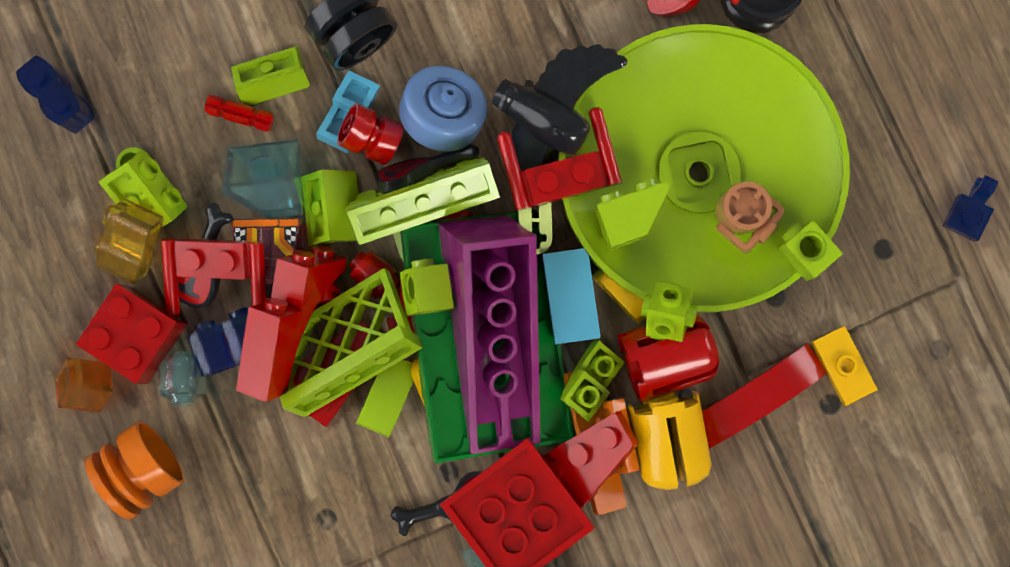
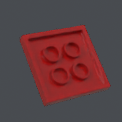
(518, 511)

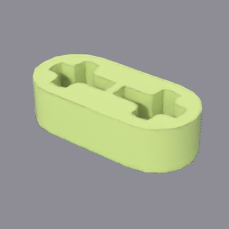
(544, 224)

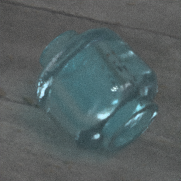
(180, 379)

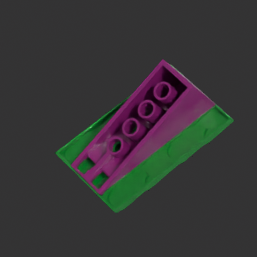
(492, 358)

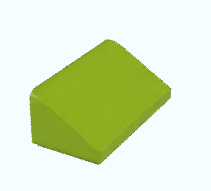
(270, 76)

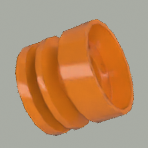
(134, 470)

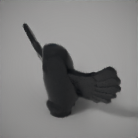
(546, 110)

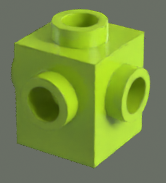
(669, 311)

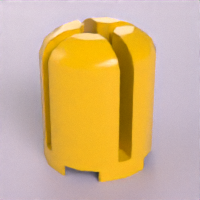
(687, 438)

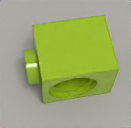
(825, 250)
(426, 288)

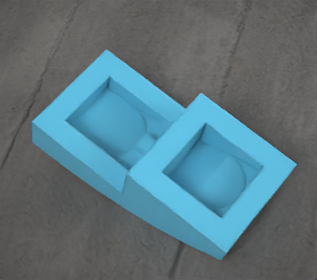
(351, 90)

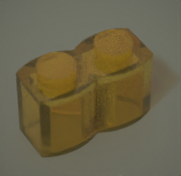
(128, 240)

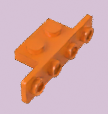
(611, 493)

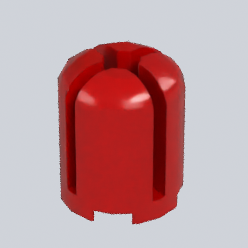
(669, 365)

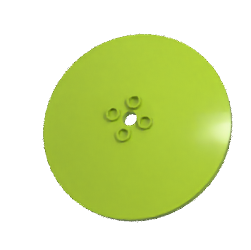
(743, 115)

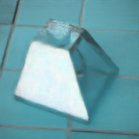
(266, 178)

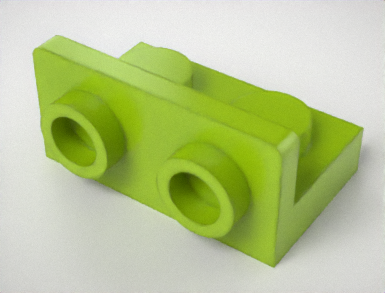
(145, 185)

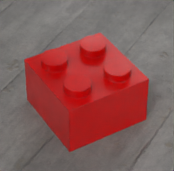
(131, 334)

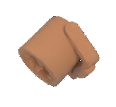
(744, 210)

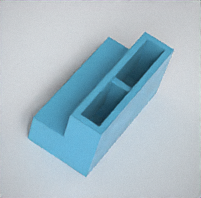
(571, 296)

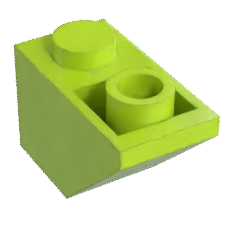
(630, 216)

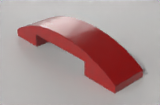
(762, 395)

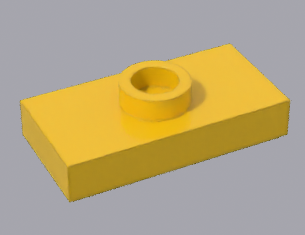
(844, 365)

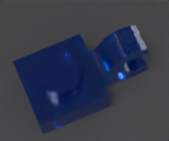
(969, 213)

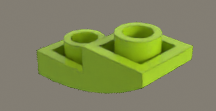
(590, 378)
(386, 398)

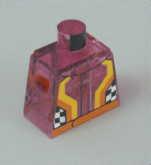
(279, 239)

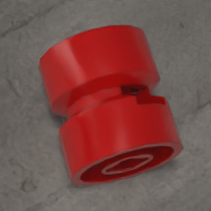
(373, 135)

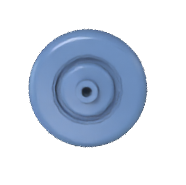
(443, 108)

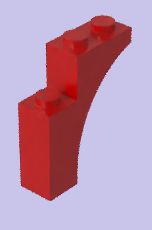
(279, 322)

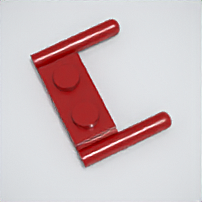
(564, 177)
(211, 260)

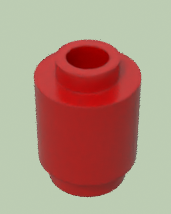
(366, 265)

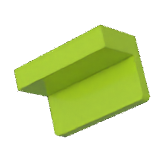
(325, 203)

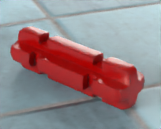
(239, 113)

